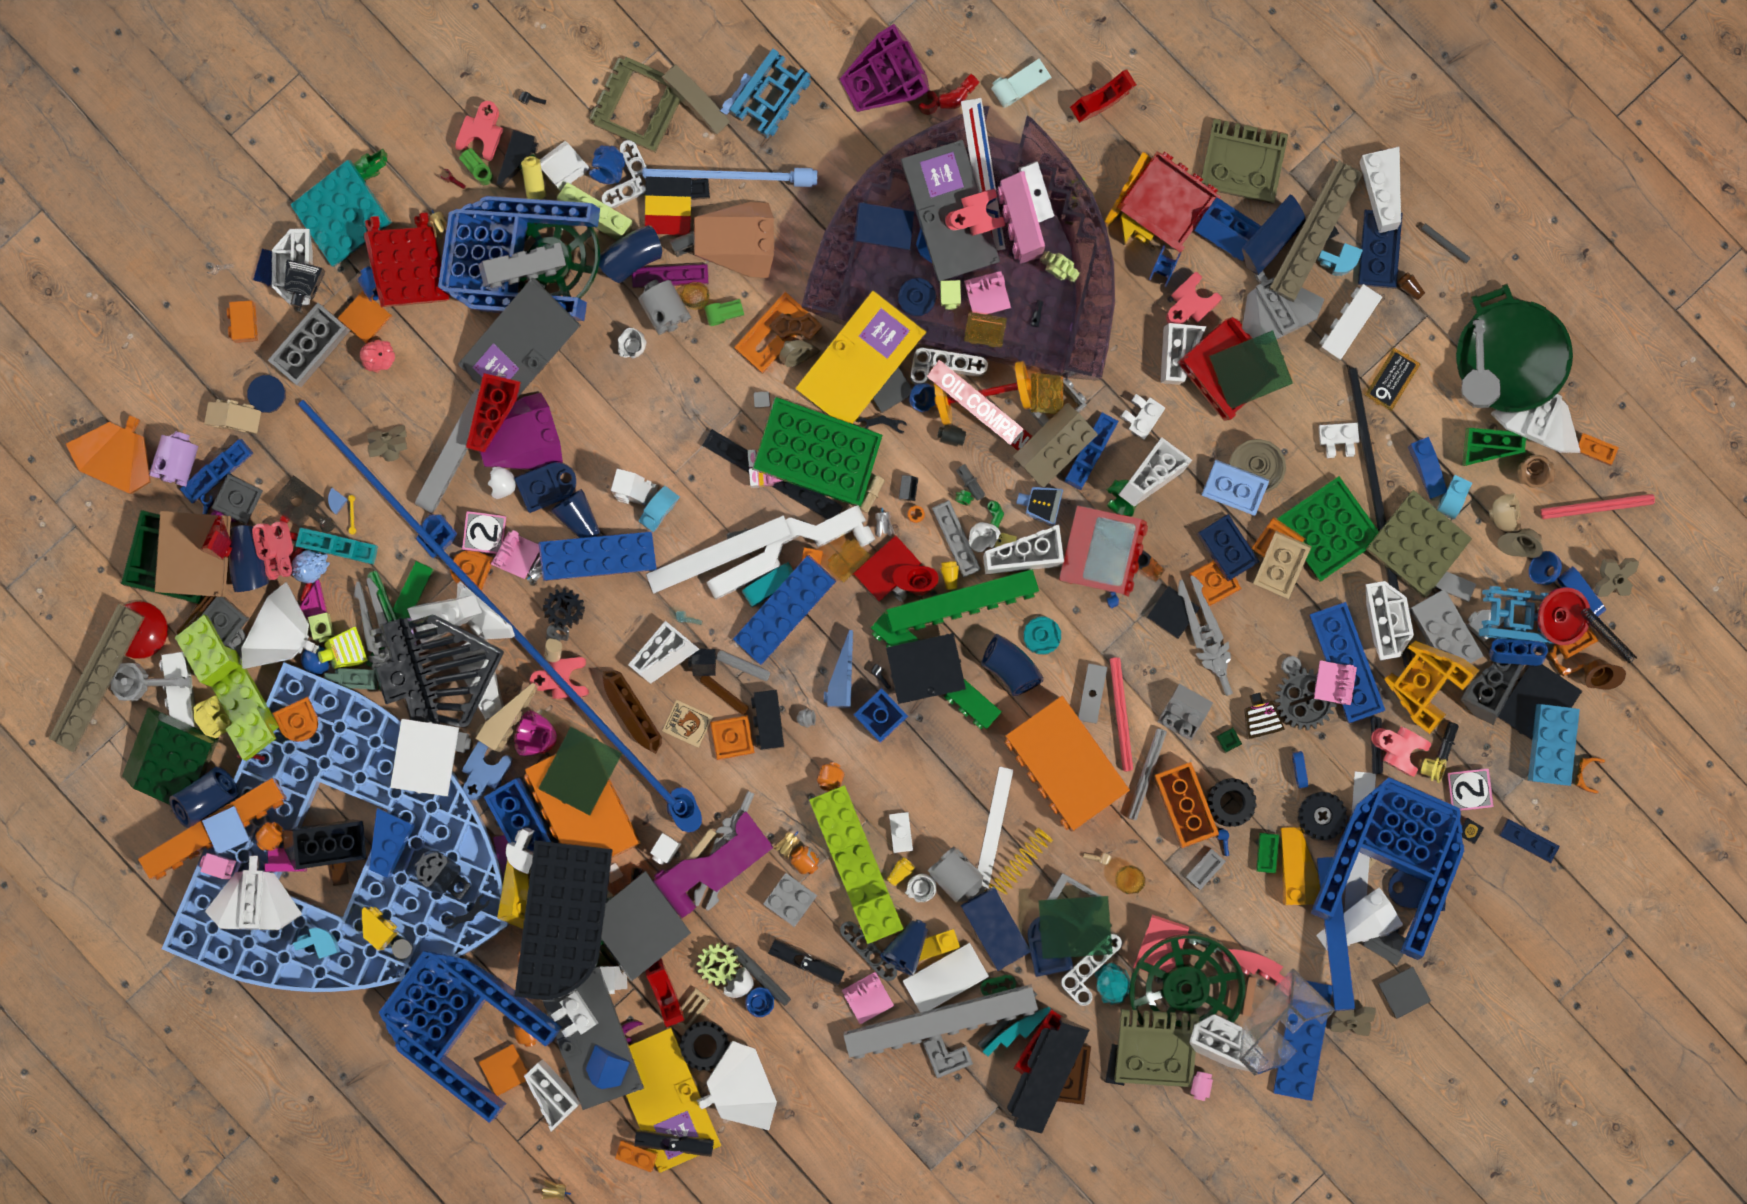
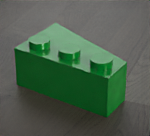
(1488, 444)

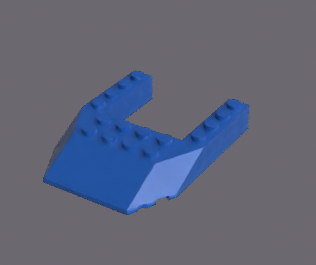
(498, 229)
(1406, 833)
(436, 1007)

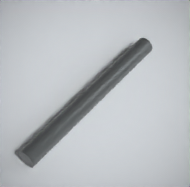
(994, 1031)

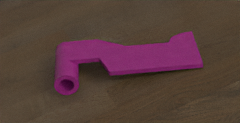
(715, 869)

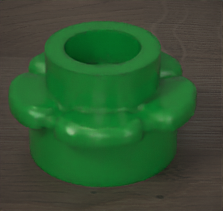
(964, 497)

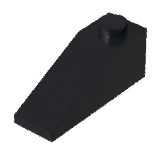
(520, 147)

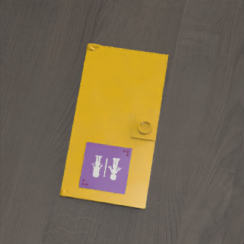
(860, 359)
(668, 1096)

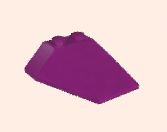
(885, 73)
(525, 437)

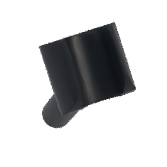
(525, 97)
(876, 671)

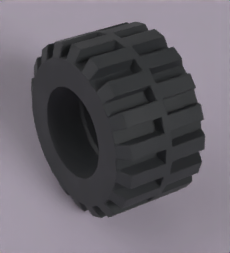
(1246, 794)
(689, 1037)

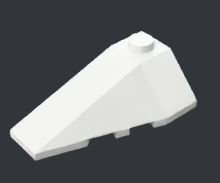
(1368, 919)

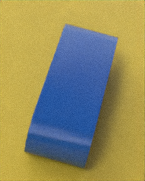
(1572, 579)
(1509, 655)

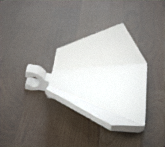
(1546, 425)
(277, 631)
(253, 901)
(741, 1088)

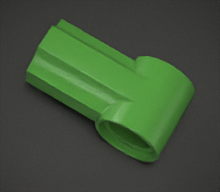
(476, 166)
(719, 313)

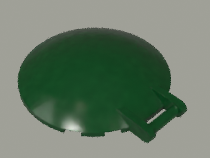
(1522, 348)

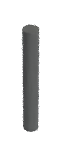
(1445, 243)

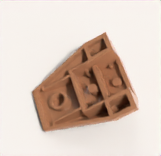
(737, 238)

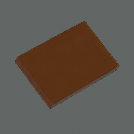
(1076, 1083)

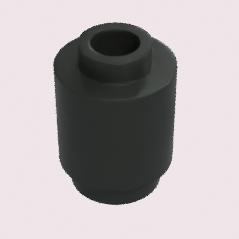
(951, 435)

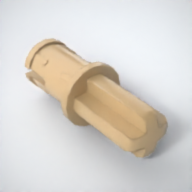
(872, 493)

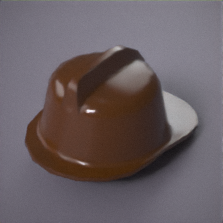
(1603, 675)

